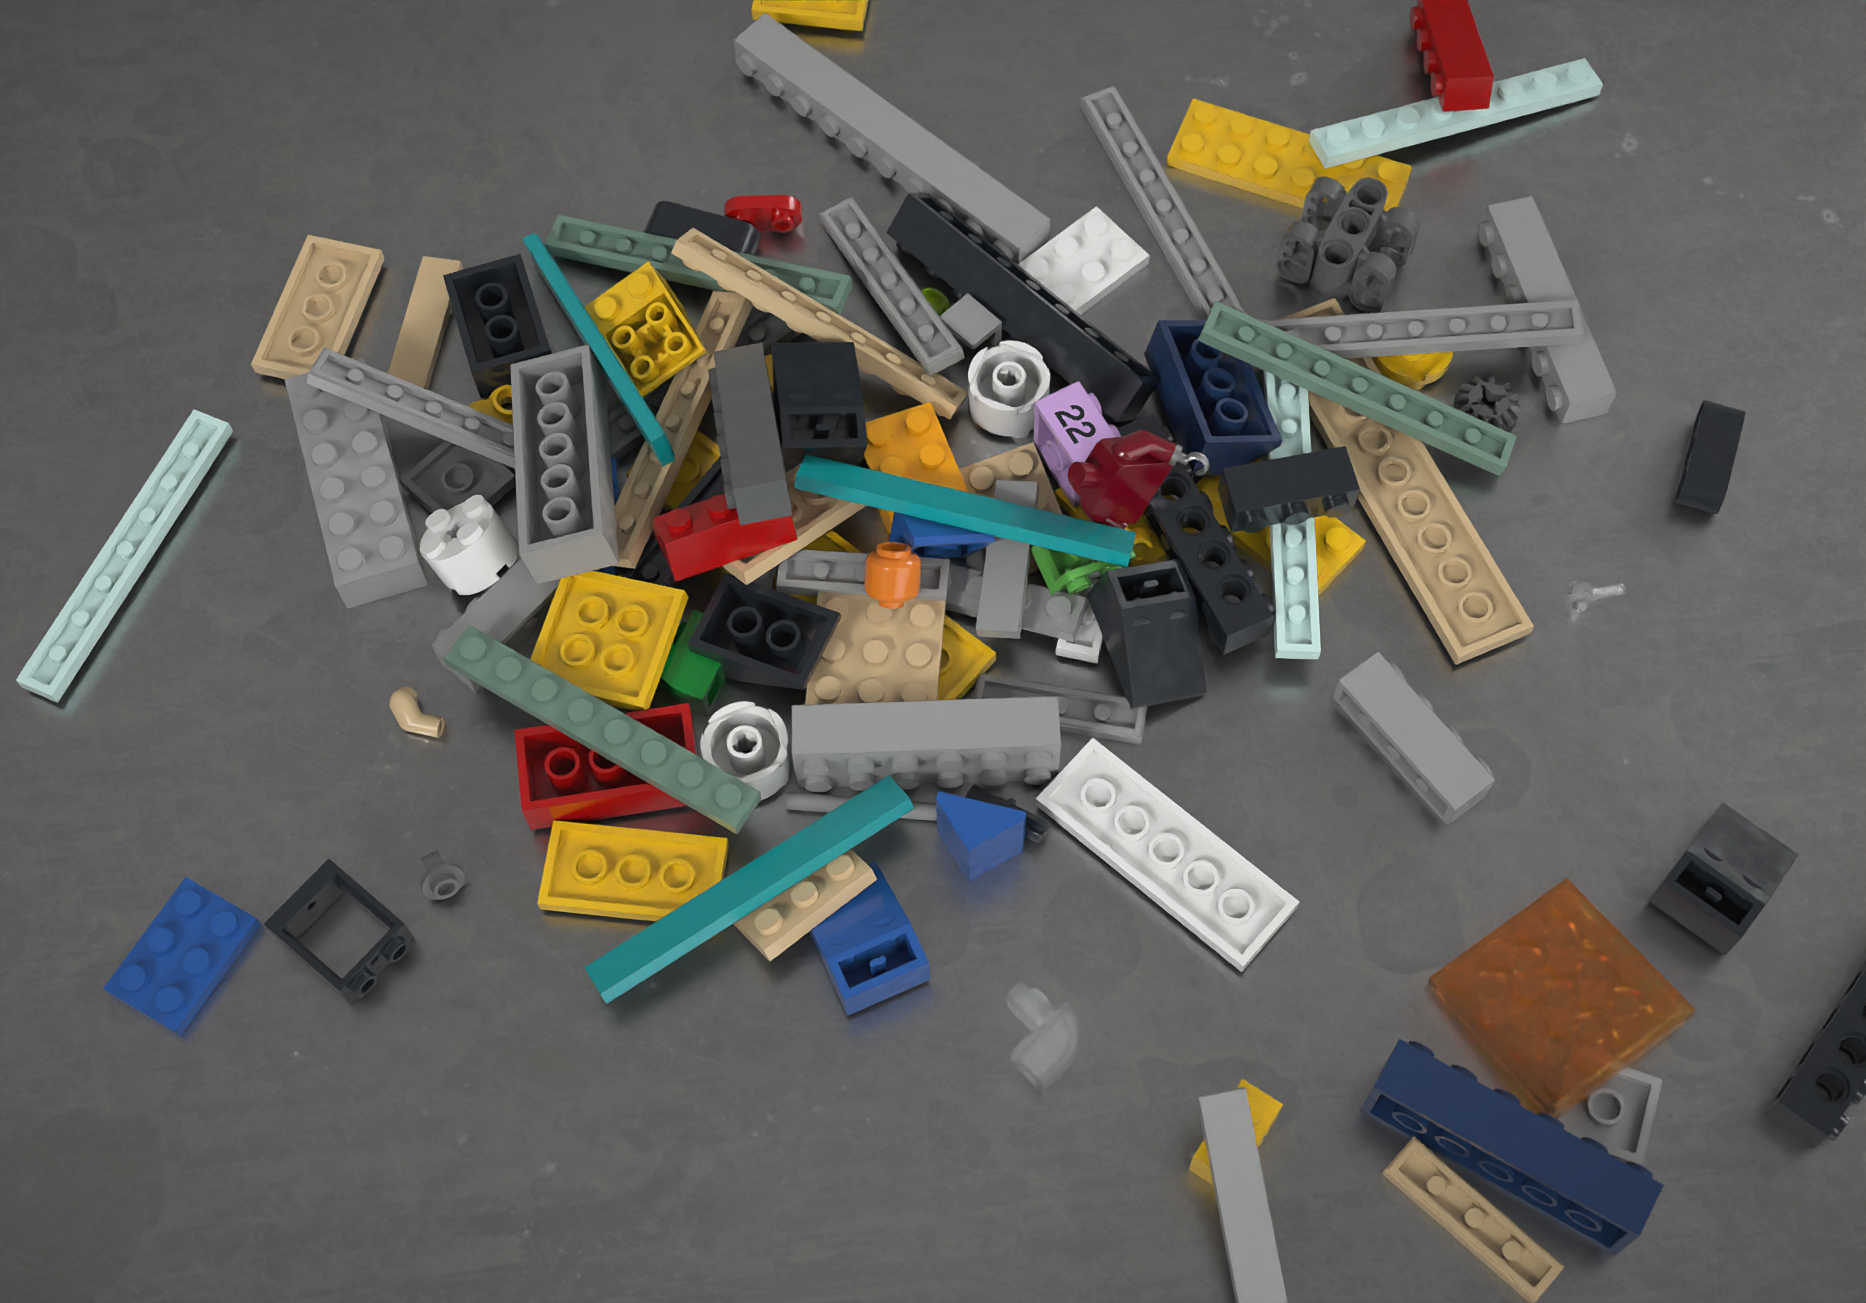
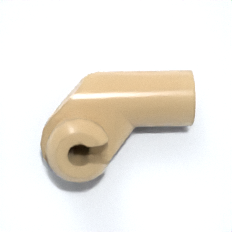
(409, 716)

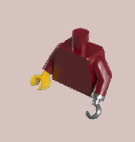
(1124, 477)

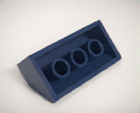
(1210, 398)

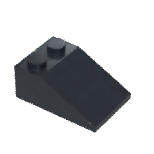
(763, 634)

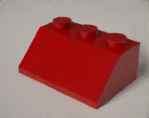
(711, 536)

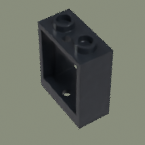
(311, 902)

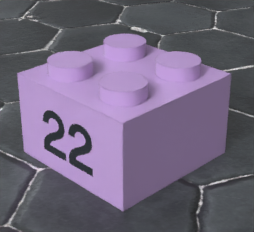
(1067, 430)

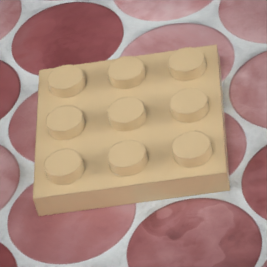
(879, 652)

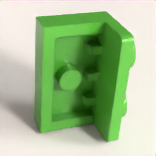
(1070, 571)

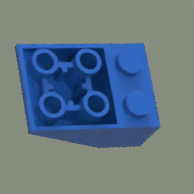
(870, 948)

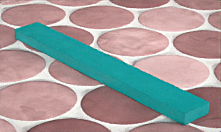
(604, 355)
(965, 510)
(748, 888)

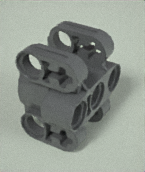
(1353, 238)

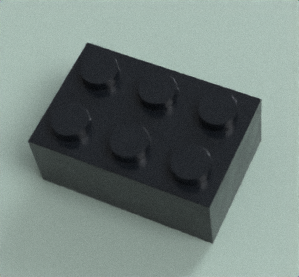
(496, 319)

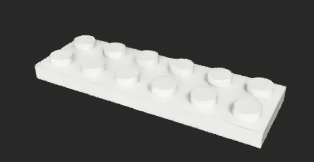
(1167, 854)

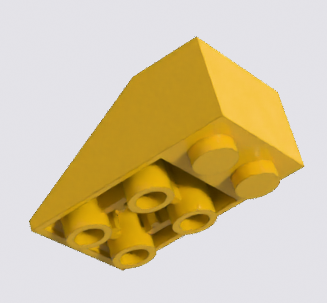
(646, 328)

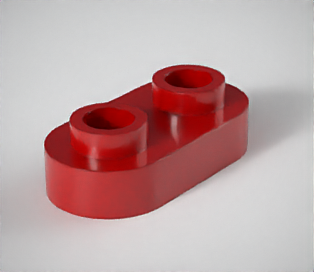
(766, 212)

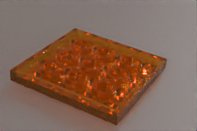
(1561, 998)

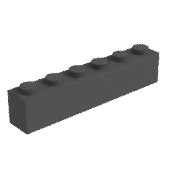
(748, 435)

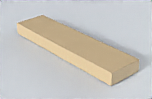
(424, 323)
(1473, 1220)

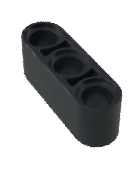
(675, 220)
(1710, 457)

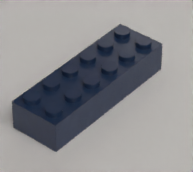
(1513, 1147)

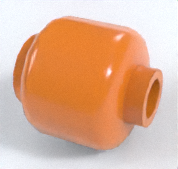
(892, 574)

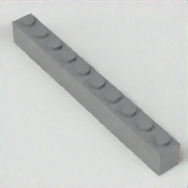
(888, 137)

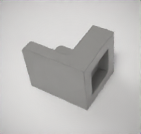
(972, 323)

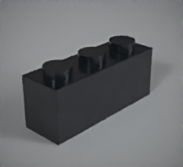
(1288, 490)

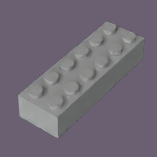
(563, 465)
(356, 495)
(926, 742)

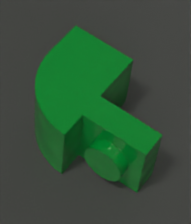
(690, 676)

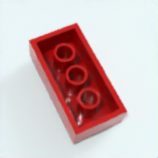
(578, 785)

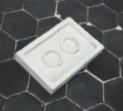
(1086, 261)

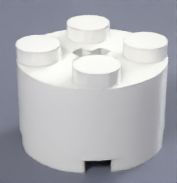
(1005, 388)
(468, 545)
(751, 728)

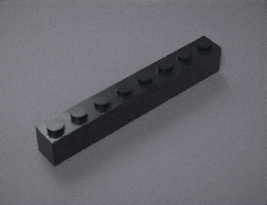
(1023, 305)

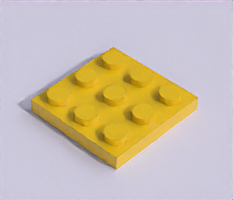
(610, 636)

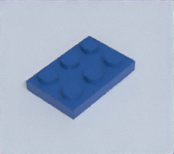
(182, 956)

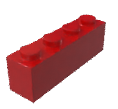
(1453, 54)

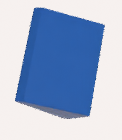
(937, 539)
(979, 832)

